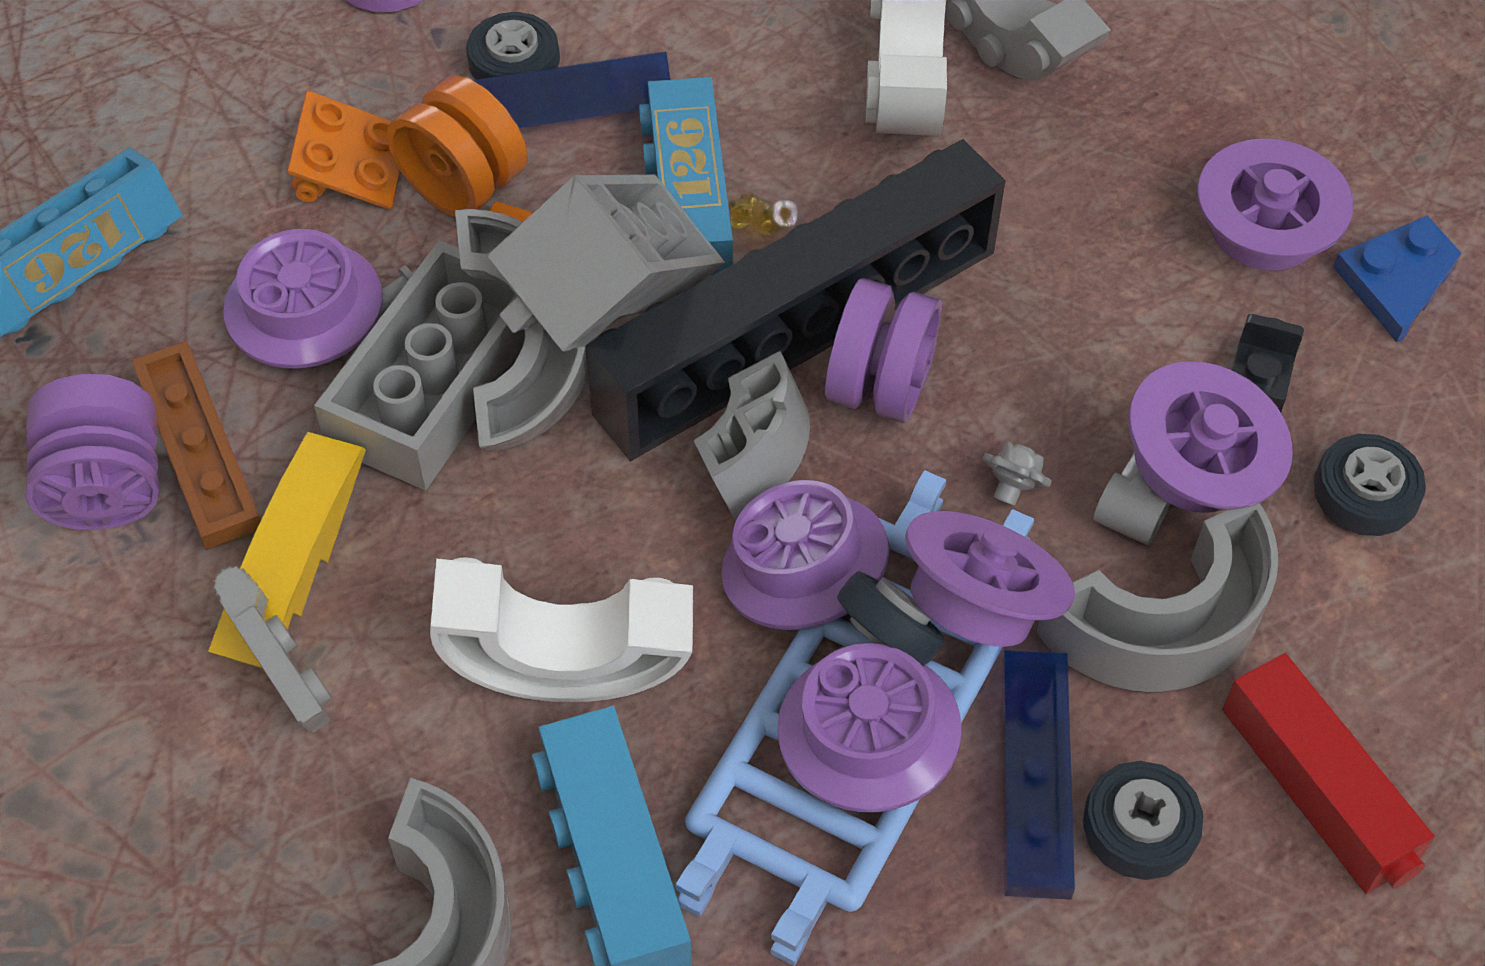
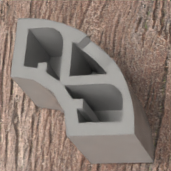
(759, 434)

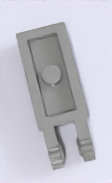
(270, 644)

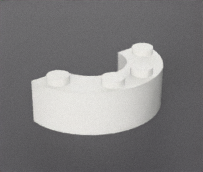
(910, 77)
(555, 649)

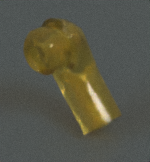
(762, 215)

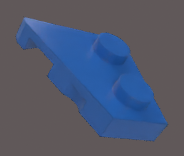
(1399, 272)

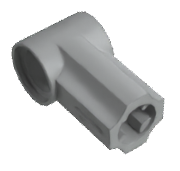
(1131, 506)

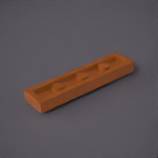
(197, 445)

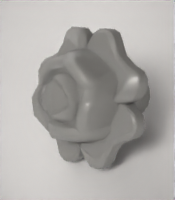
(1016, 470)

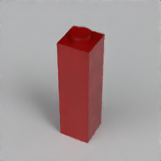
(1328, 775)

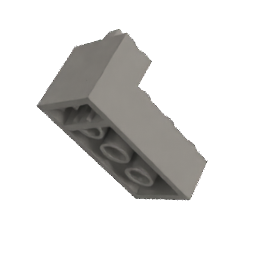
(598, 255)

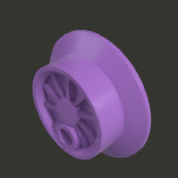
(1273, 202)
(301, 300)
(1208, 438)
(797, 553)
(984, 578)
(869, 729)

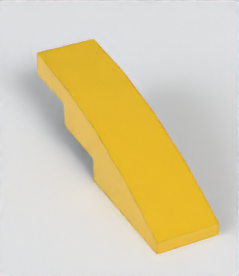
(295, 534)

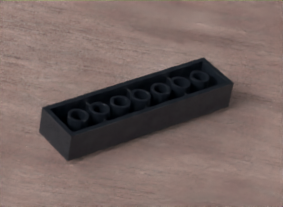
(790, 296)

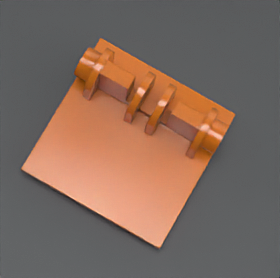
(342, 152)

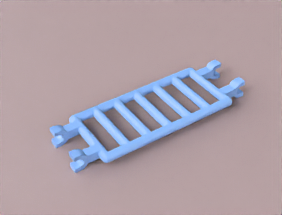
(732, 770)

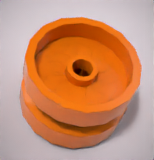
(457, 145)

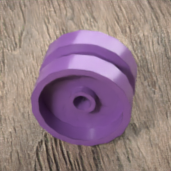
(883, 350)

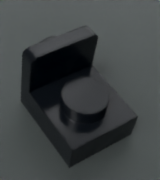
(1268, 355)

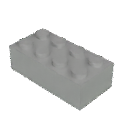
(415, 372)

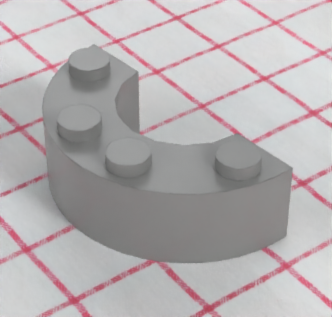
(1028, 35)
(543, 378)
(1181, 638)
(457, 862)

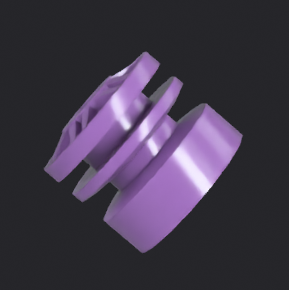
(91, 452)

